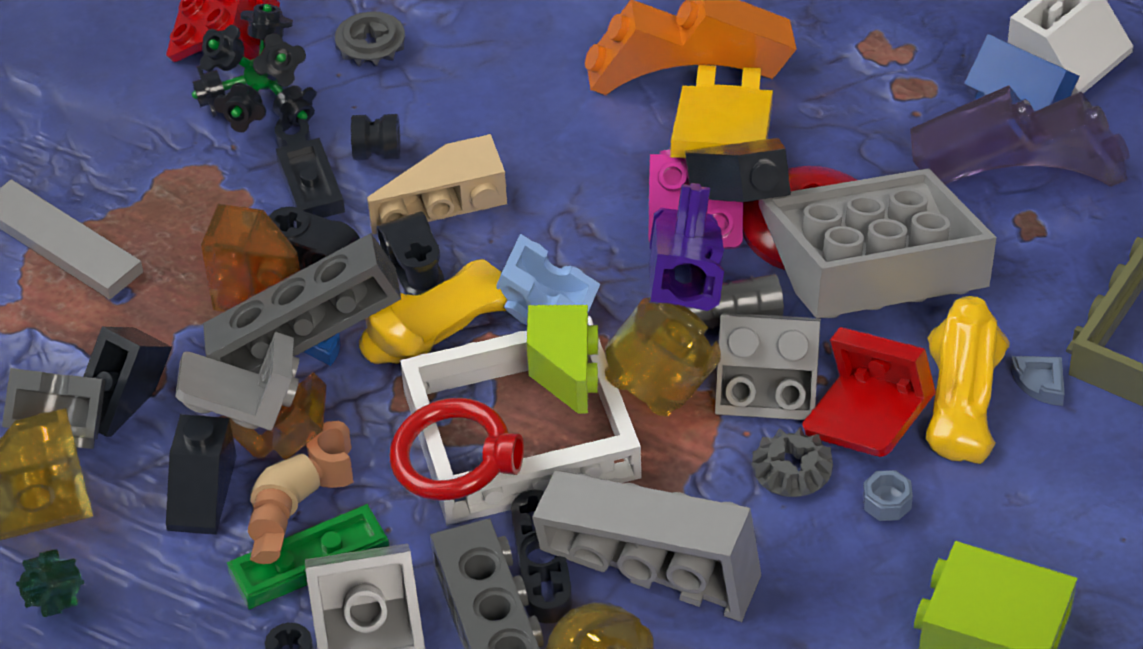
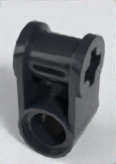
(314, 235)
(413, 252)

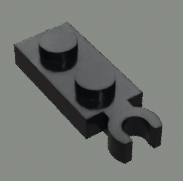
(308, 172)

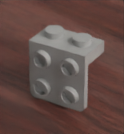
(237, 393)

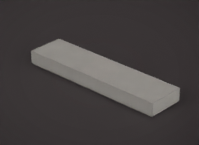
(66, 241)

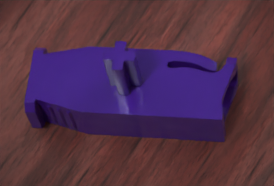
(691, 240)

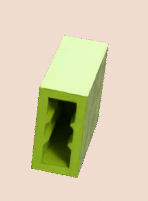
(994, 603)

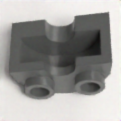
(44, 392)

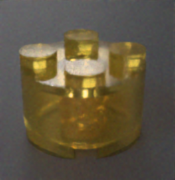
(661, 355)

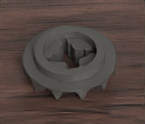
(383, 27)
(780, 475)

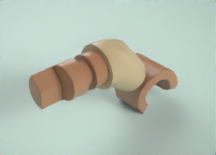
(290, 482)

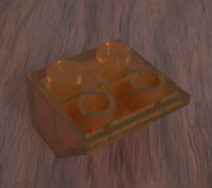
(244, 255)

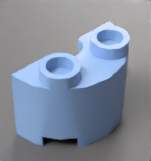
(535, 281)

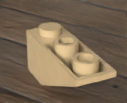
(445, 184)

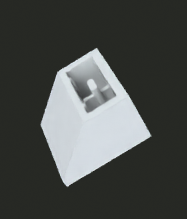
(1073, 35)

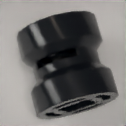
(375, 137)

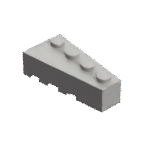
(653, 536)

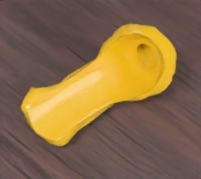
(424, 320)
(966, 353)

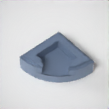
(1040, 377)

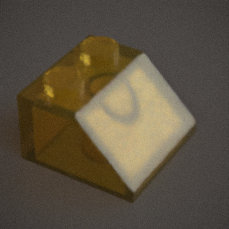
(40, 476)

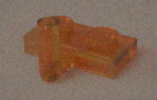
(293, 426)

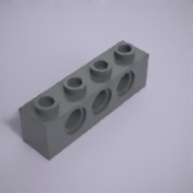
(306, 305)
(480, 588)

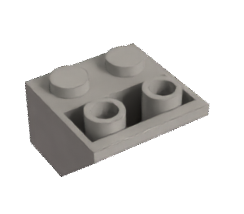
(767, 366)

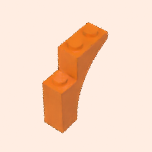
(701, 34)

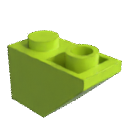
(560, 351)

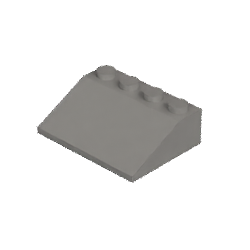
(878, 243)

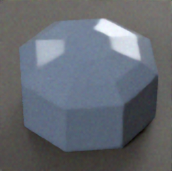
(887, 495)

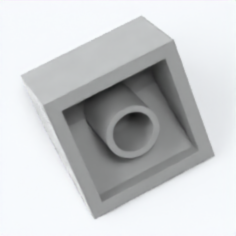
(365, 600)

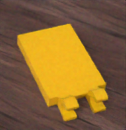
(721, 113)

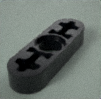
(535, 573)

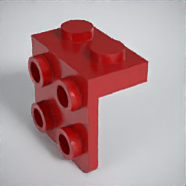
(199, 16)
(876, 395)

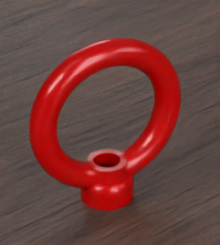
(501, 450)

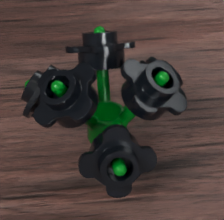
(267, 71)

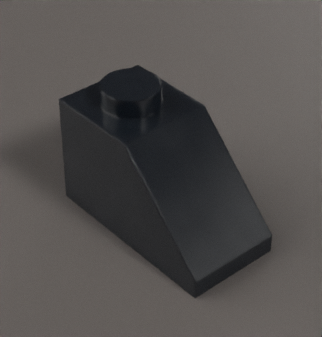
(741, 170)
(132, 370)
(199, 473)

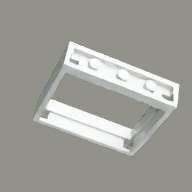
(496, 359)

